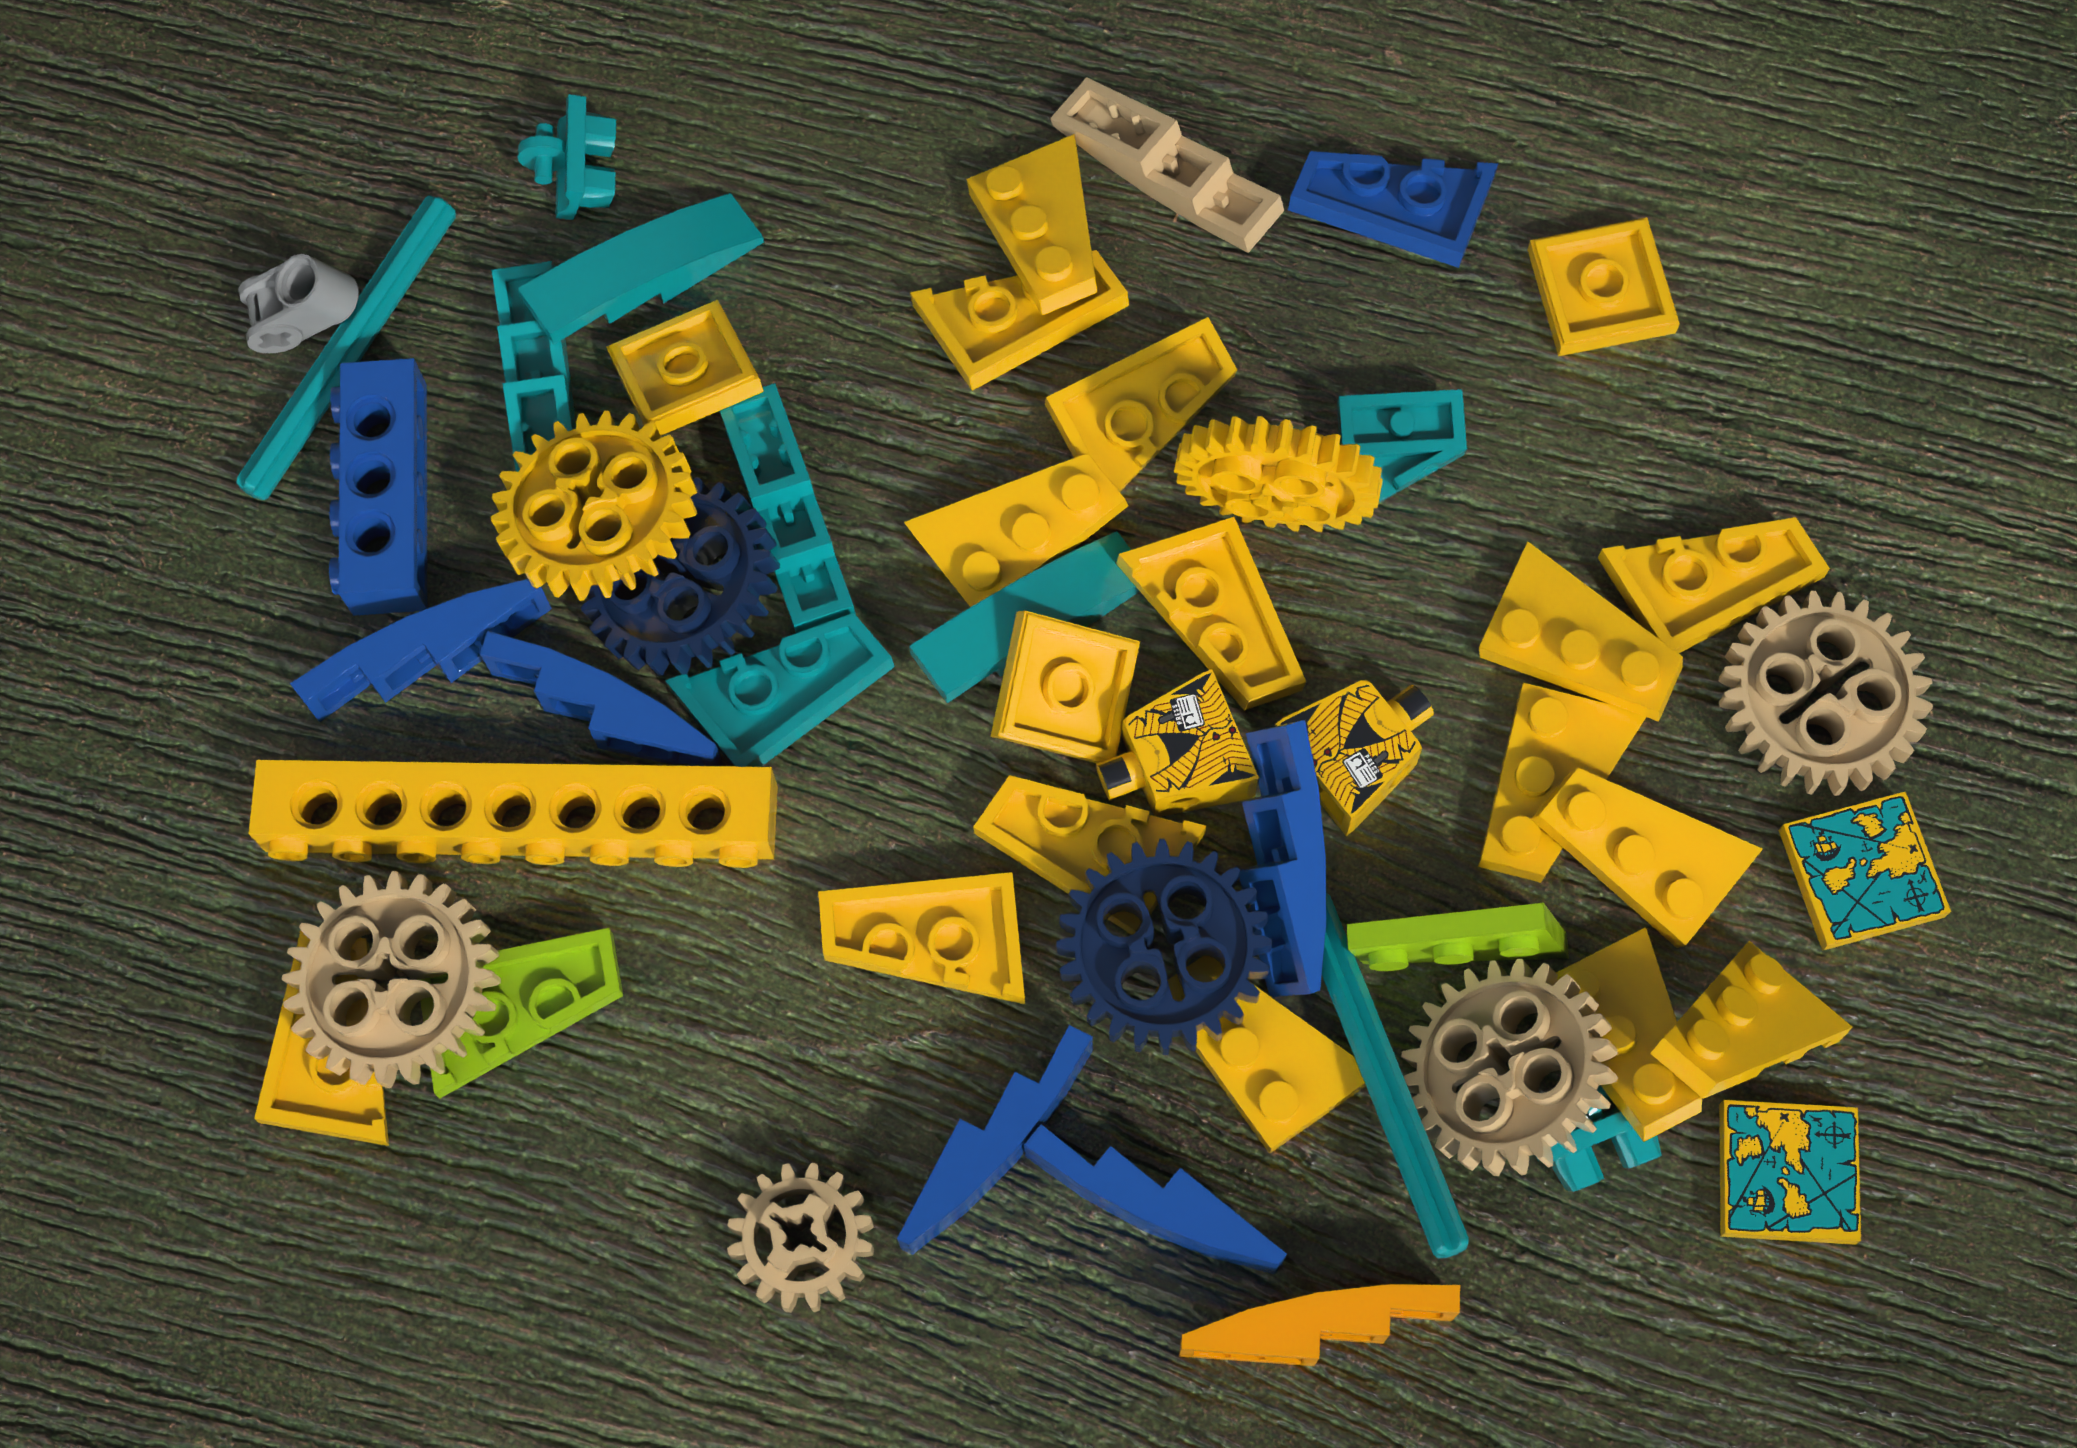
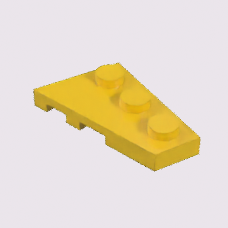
(999, 327)
(1713, 581)
(1645, 852)
(930, 932)
(1273, 1064)

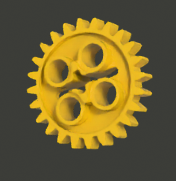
(1278, 474)
(594, 505)

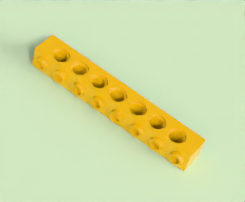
(293, 789)

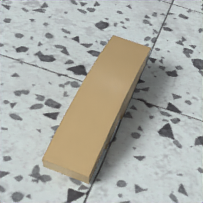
(1165, 165)

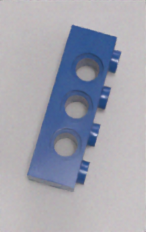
(397, 574)

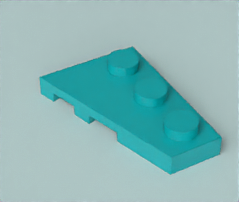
(778, 695)

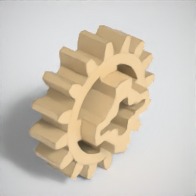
(782, 1262)

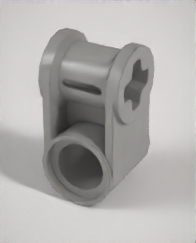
(296, 302)

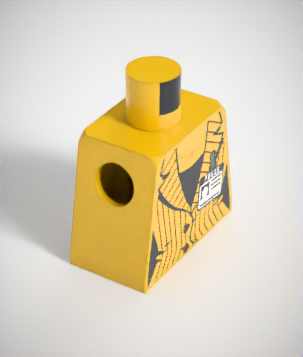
(1362, 747)
(1182, 752)

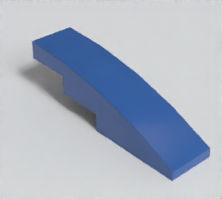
(412, 646)
(618, 714)
(1289, 858)
(979, 1157)
(1177, 1213)

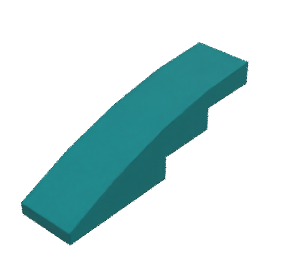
(639, 264)
(534, 369)
(786, 500)
(1070, 589)

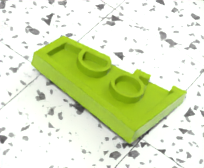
(1459, 937)
(539, 994)

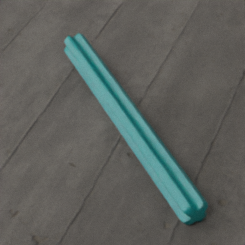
(346, 345)
(1390, 1093)

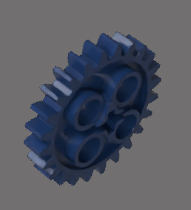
(652, 625)
(1108, 960)

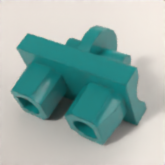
(577, 135)
(1582, 1168)

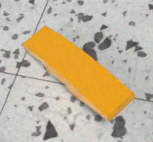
(1293, 1328)

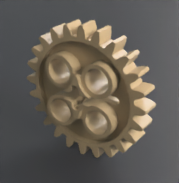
(1861, 737)
(385, 1036)
(1526, 1119)

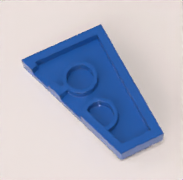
(1405, 206)

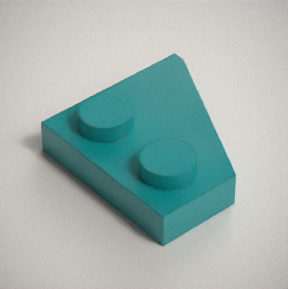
(1404, 432)

